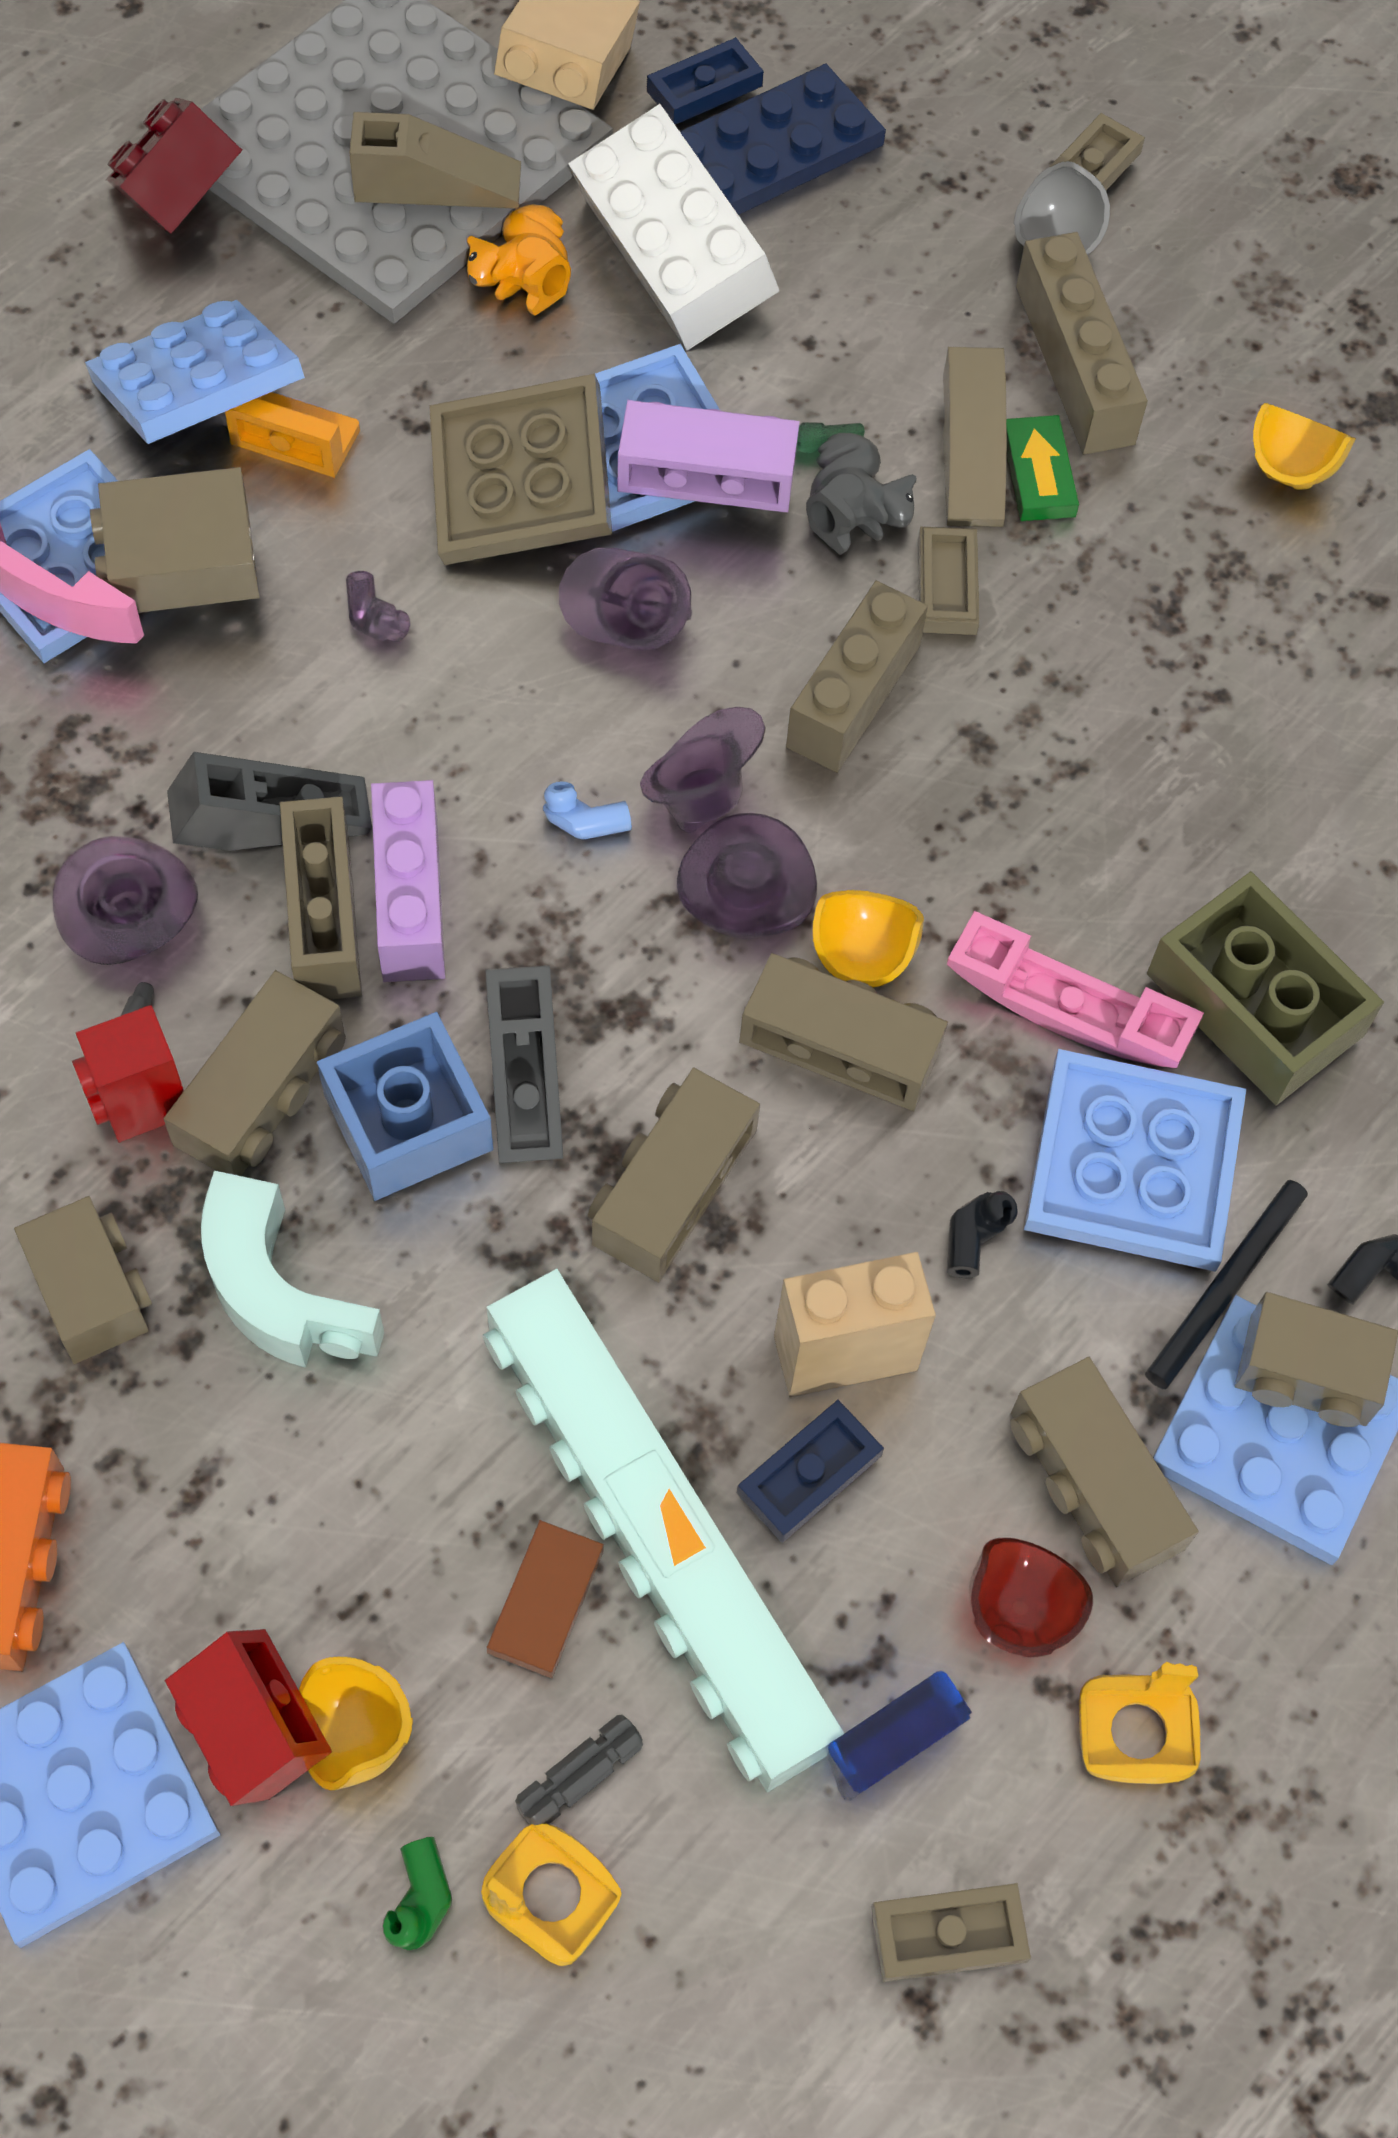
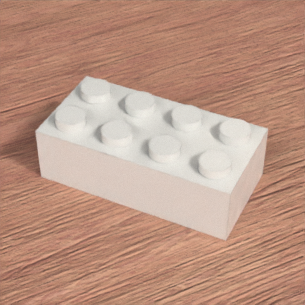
(674, 227)

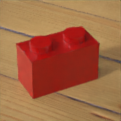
(128, 1073)
(247, 1717)

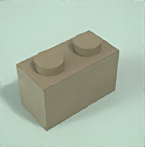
(82, 1278)
(1316, 1360)

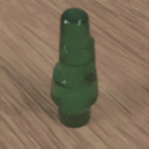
(814, 434)

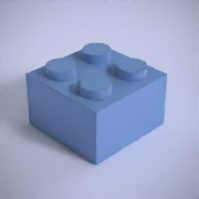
(406, 1105)

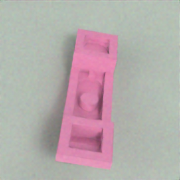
(86, 609)
(1069, 1001)

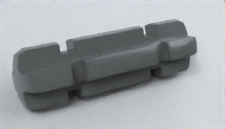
(579, 1771)

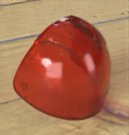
(1027, 1598)

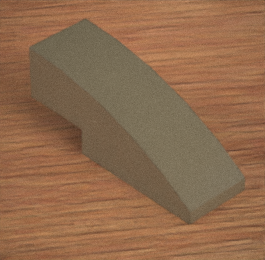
(975, 436)

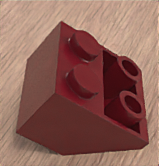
(172, 162)

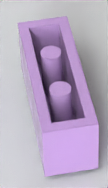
(707, 455)
(407, 881)

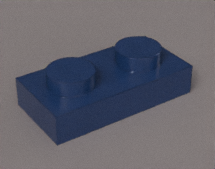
(705, 80)
(810, 1470)

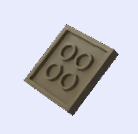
(520, 469)

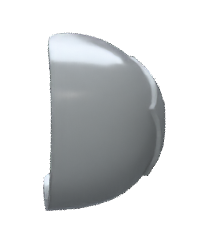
(1064, 202)

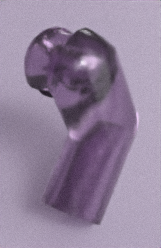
(371, 614)

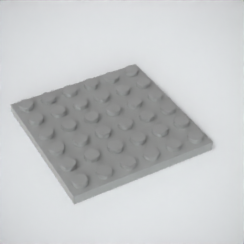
(396, 59)

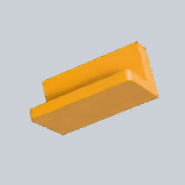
(293, 432)

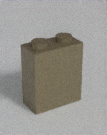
(176, 539)

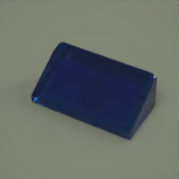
(896, 1734)

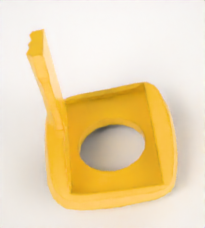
(1163, 1692)
(503, 1892)

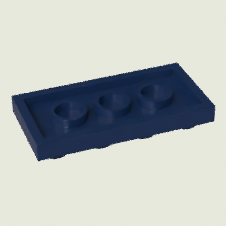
(784, 138)

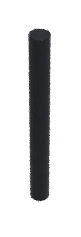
(1226, 1284)

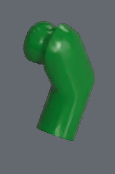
(424, 1902)

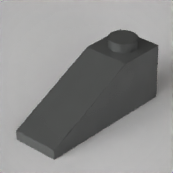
(238, 800)
(524, 1063)

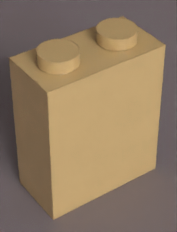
(566, 46)
(853, 1324)

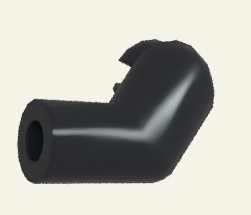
(975, 1225)
(1364, 1266)

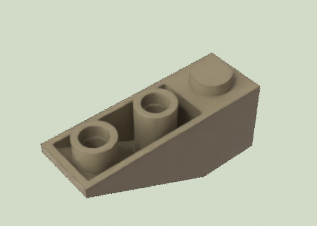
(423, 164)

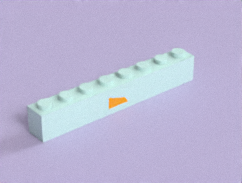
(663, 1531)

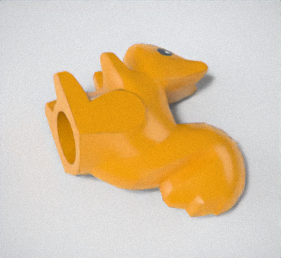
(528, 260)

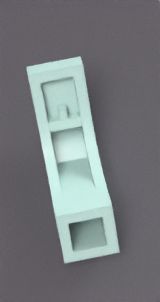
(238, 1246)

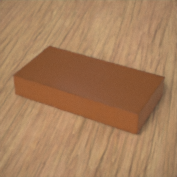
(545, 1599)

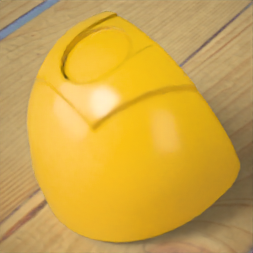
(1297, 448)
(866, 935)
(360, 1717)

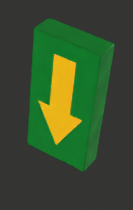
(1040, 468)

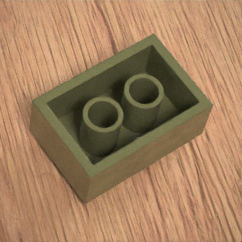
(1265, 987)

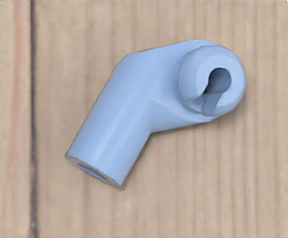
(581, 820)

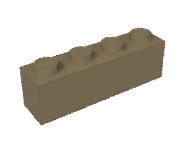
(1081, 343)

